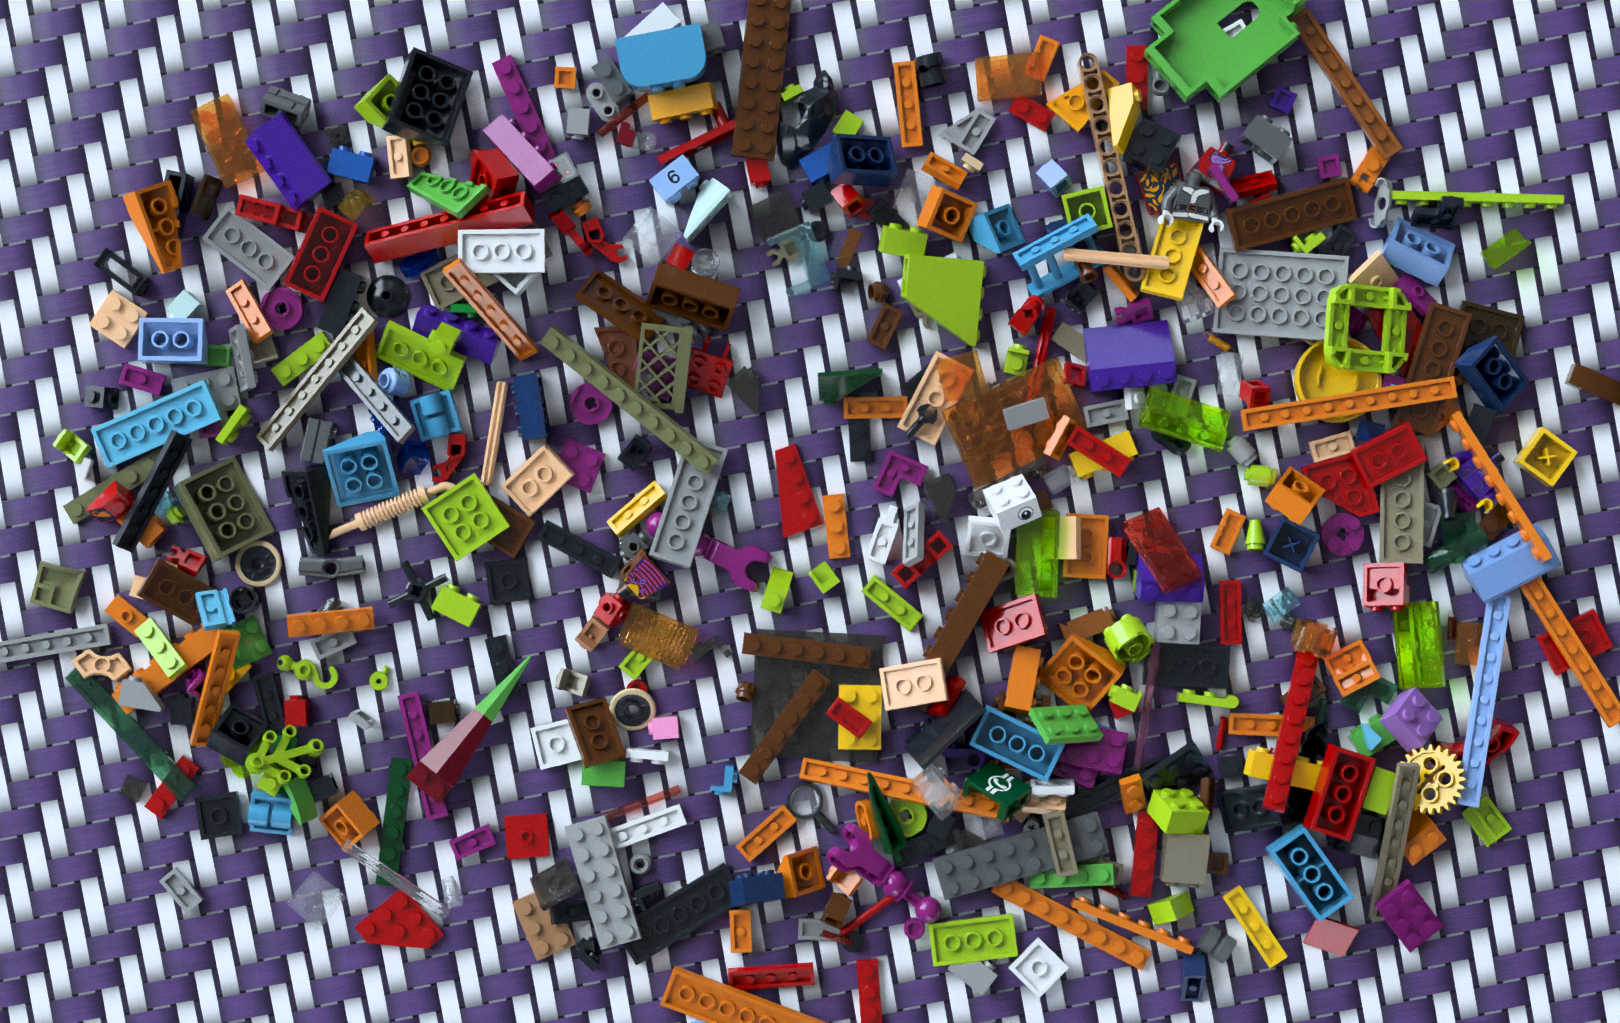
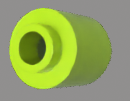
(1260, 475)

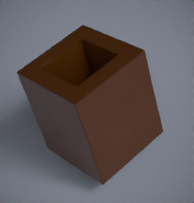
(836, 910)

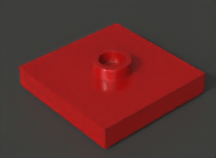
(527, 835)

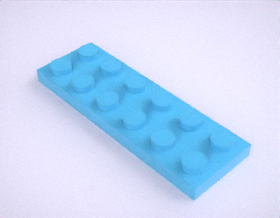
(152, 424)

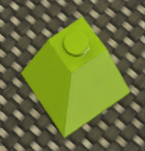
(376, 102)

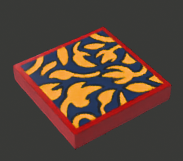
(1154, 188)

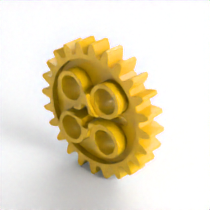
(1444, 793)

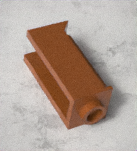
(1088, 624)

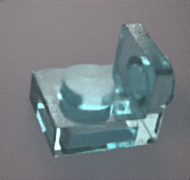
(1280, 604)

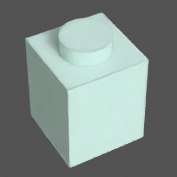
(184, 306)

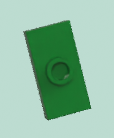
(464, 309)

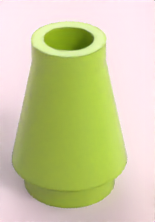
(1255, 536)

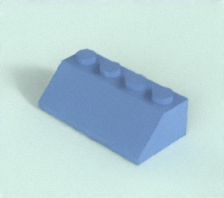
(1506, 566)

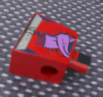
(1212, 156)

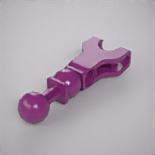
(722, 554)
(880, 872)

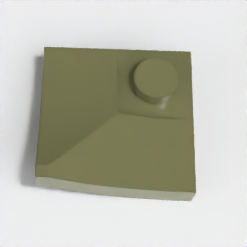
(57, 586)

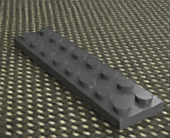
(1015, 857)

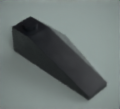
(312, 497)

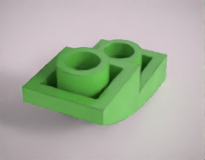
(302, 799)

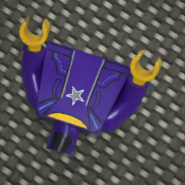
(1473, 478)

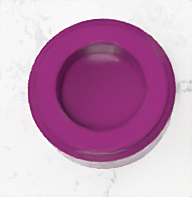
(914, 928)

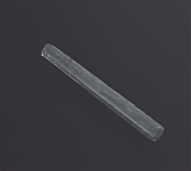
(395, 879)

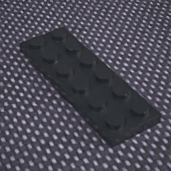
(681, 913)

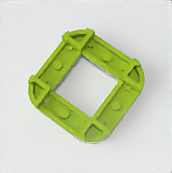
(1393, 333)

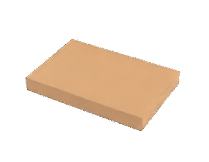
(537, 480)
(913, 684)

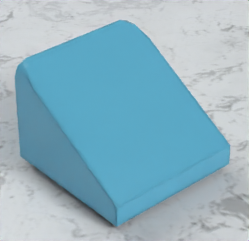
(1370, 736)

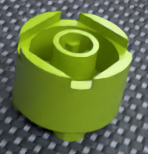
(1128, 639)

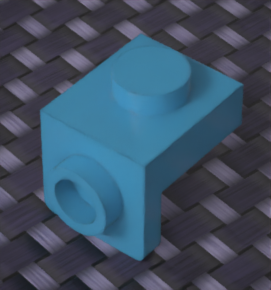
(729, 778)

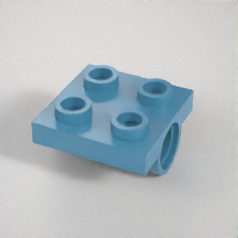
(436, 415)
(270, 813)

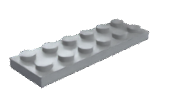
(686, 511)
(603, 882)

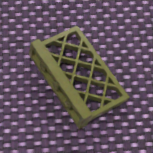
(681, 370)

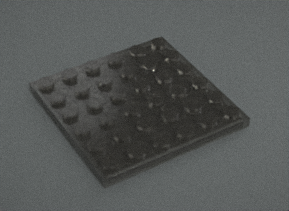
(778, 681)

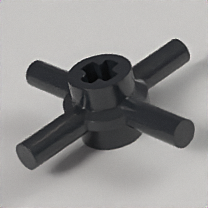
(410, 587)

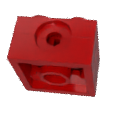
(494, 170)

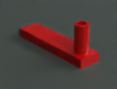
(723, 131)

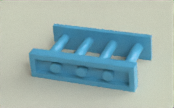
(1049, 246)

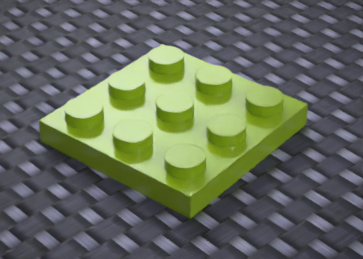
(465, 517)

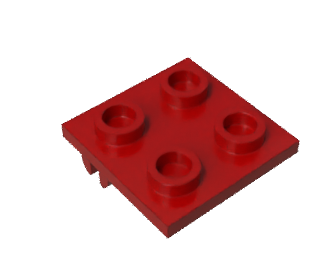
(707, 371)

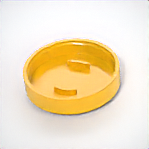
(1318, 379)

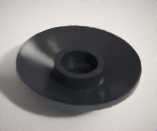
(395, 304)

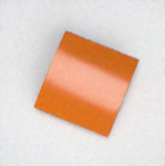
(1352, 667)

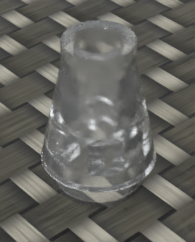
(452, 894)

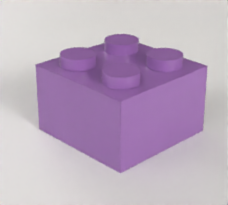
(1411, 719)

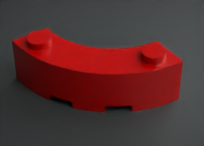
(1501, 739)

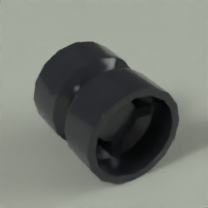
(931, 70)
(245, 599)

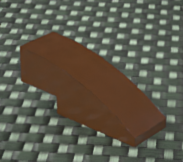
(1594, 383)

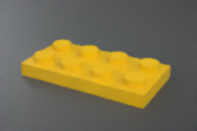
(1180, 244)

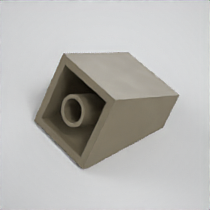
(1184, 859)

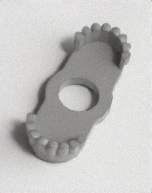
(1384, 191)

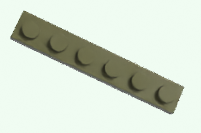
(130, 478)

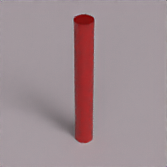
(867, 915)

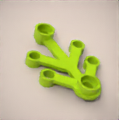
(282, 757)

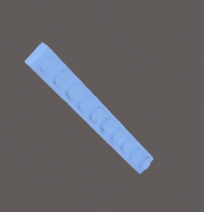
(1483, 699)

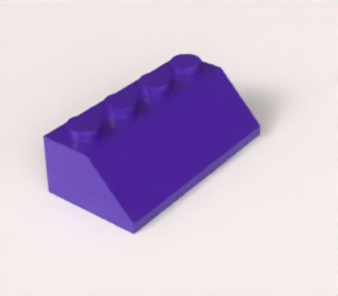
(288, 161)

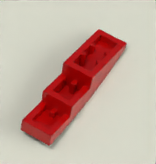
(273, 213)

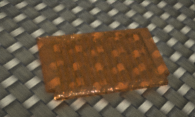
(657, 636)

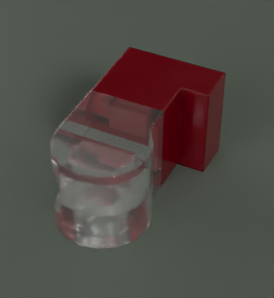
(641, 141)

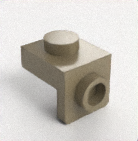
(573, 682)

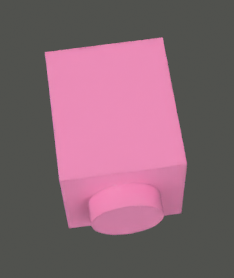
(664, 727)

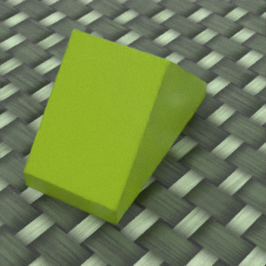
(1171, 908)

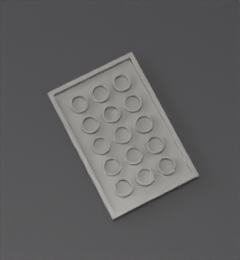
(1278, 292)

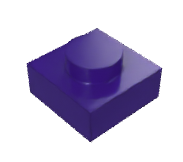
(1282, 100)

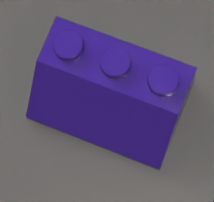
(1148, 589)

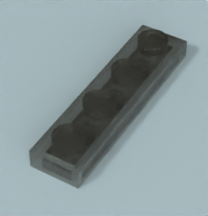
(1032, 470)

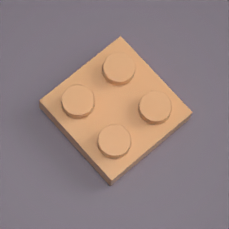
(118, 319)

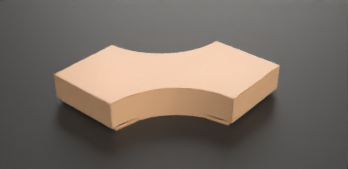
(91, 664)

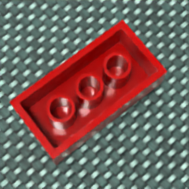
(320, 253)
(1339, 792)

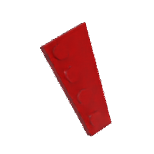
(796, 498)

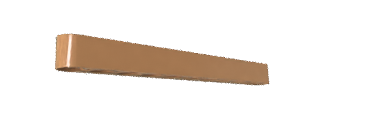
(1110, 157)

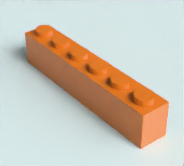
(193, 650)

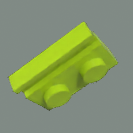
(229, 432)
(1486, 821)

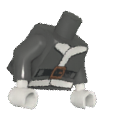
(1190, 202)

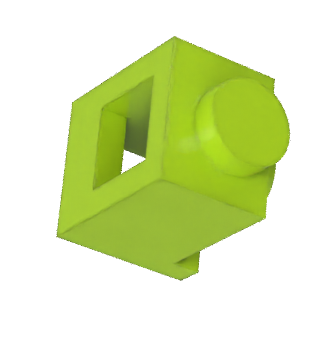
(1124, 696)

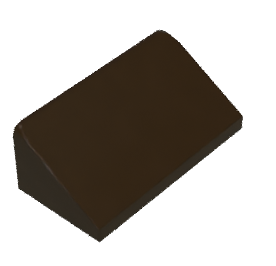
(206, 197)

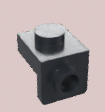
(849, 273)
(1081, 296)
(101, 397)
(635, 452)

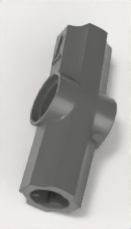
(318, 566)

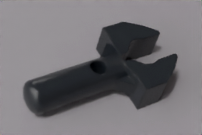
(920, 421)

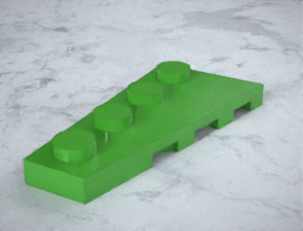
(448, 194)

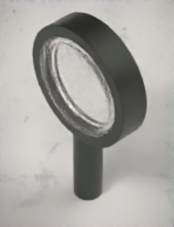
(806, 802)

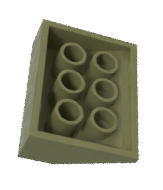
(223, 509)

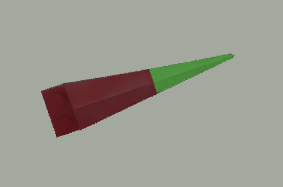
(446, 761)

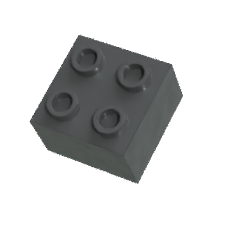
(1265, 138)

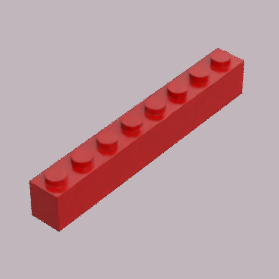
(442, 228)

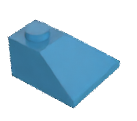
(997, 229)

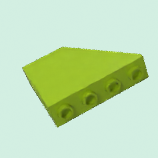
(946, 292)

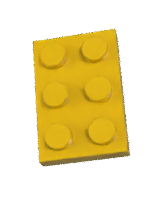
(868, 701)

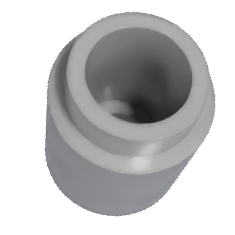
(1241, 450)

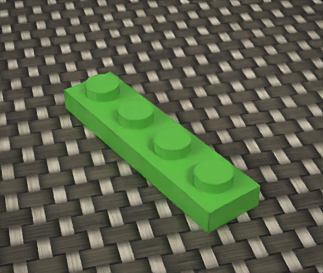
(1088, 875)

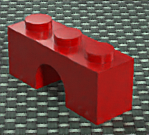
(934, 549)

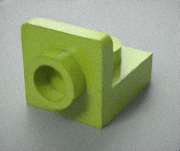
(1311, 242)
(1016, 359)

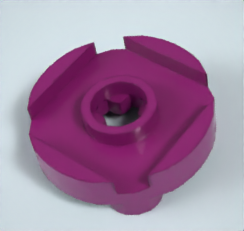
(293, 305)
(580, 409)
(1351, 542)

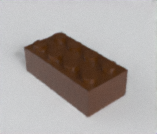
(692, 296)

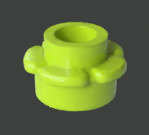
(175, 514)

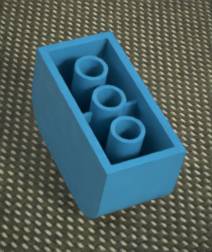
(662, 58)
(1309, 872)

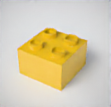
(1545, 457)

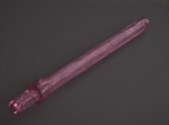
(1152, 664)

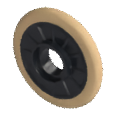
(271, 568)
(635, 697)

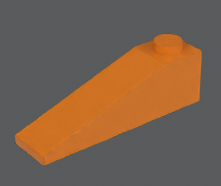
(156, 220)

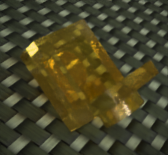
(355, 203)

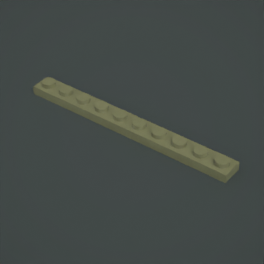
(629, 400)

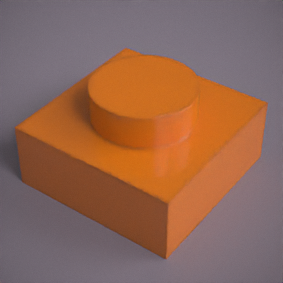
(565, 78)

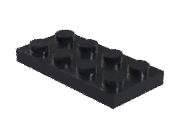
(1191, 666)

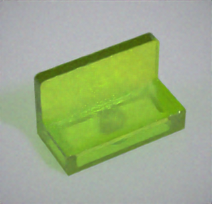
(1504, 248)

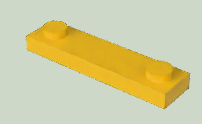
(1254, 926)

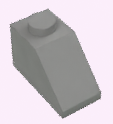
(139, 695)
(976, 974)

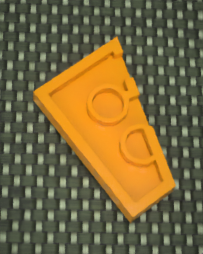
(1072, 105)

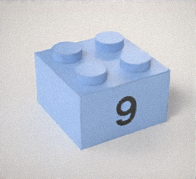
(675, 180)

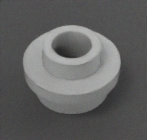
(633, 864)

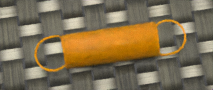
(1219, 343)

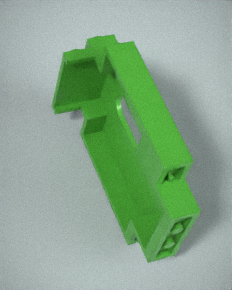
(1200, 55)

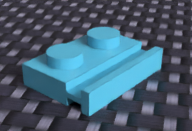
(215, 609)

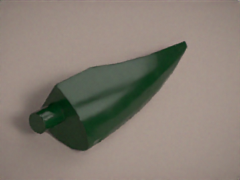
(887, 826)

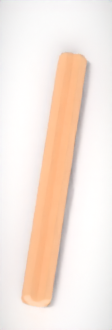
(1116, 258)
(494, 433)

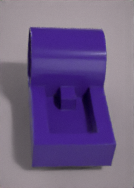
(956, 751)

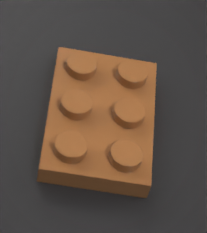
(536, 923)

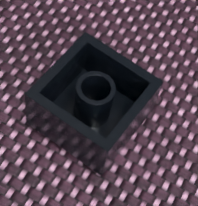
(1151, 148)

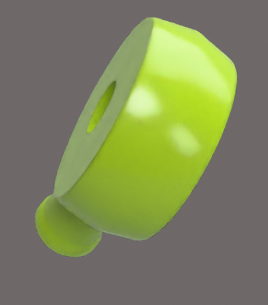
(380, 675)

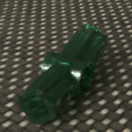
(1456, 549)

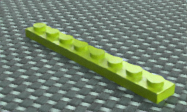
(1485, 200)

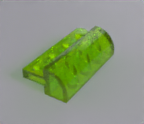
(1184, 419)
(1038, 555)
(1419, 646)

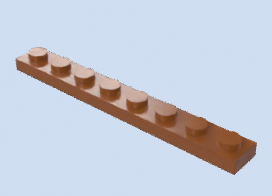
(1346, 85)

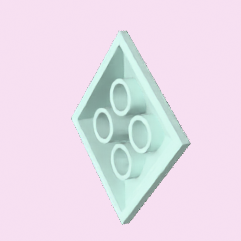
(707, 204)

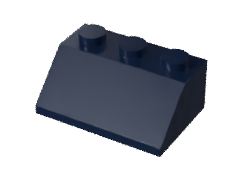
(862, 160)
(1492, 373)
(530, 407)

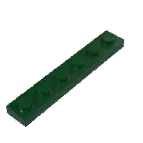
(395, 816)

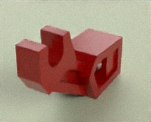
(568, 227)
(606, 249)
(454, 460)

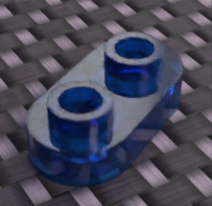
(419, 262)

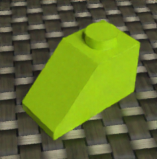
(776, 590)

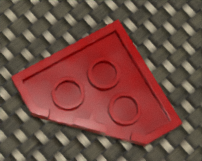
(1343, 484)
(400, 923)

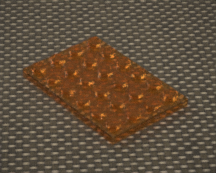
(981, 429)

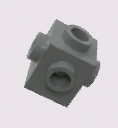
(641, 541)

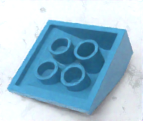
(362, 469)

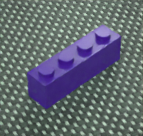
(474, 339)

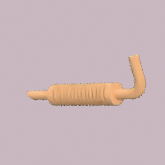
(391, 508)

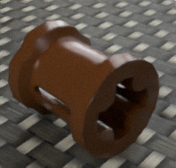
(1086, 271)

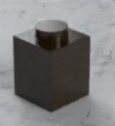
(444, 711)

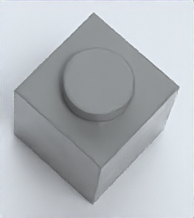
(578, 123)

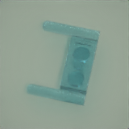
(809, 256)

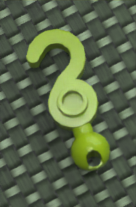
(307, 670)

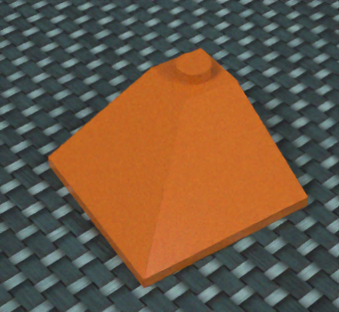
(1081, 672)

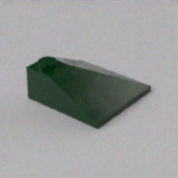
(839, 384)

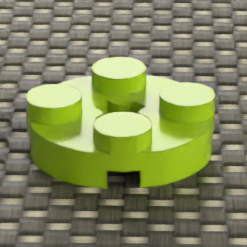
(913, 824)

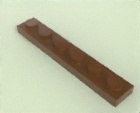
(806, 650)
(784, 726)

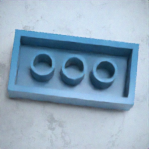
(1015, 743)

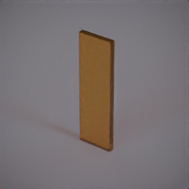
(848, 248)

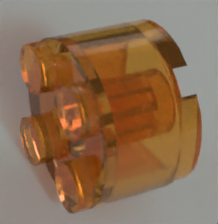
(1313, 637)

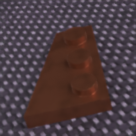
(620, 352)

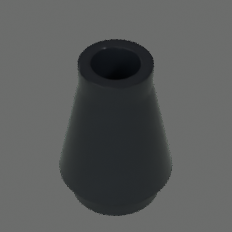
(1448, 503)

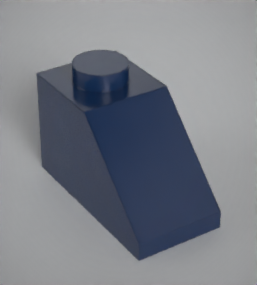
(1192, 977)

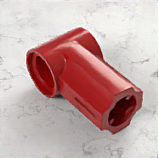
(1116, 555)

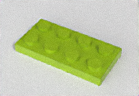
(410, 352)
(973, 939)

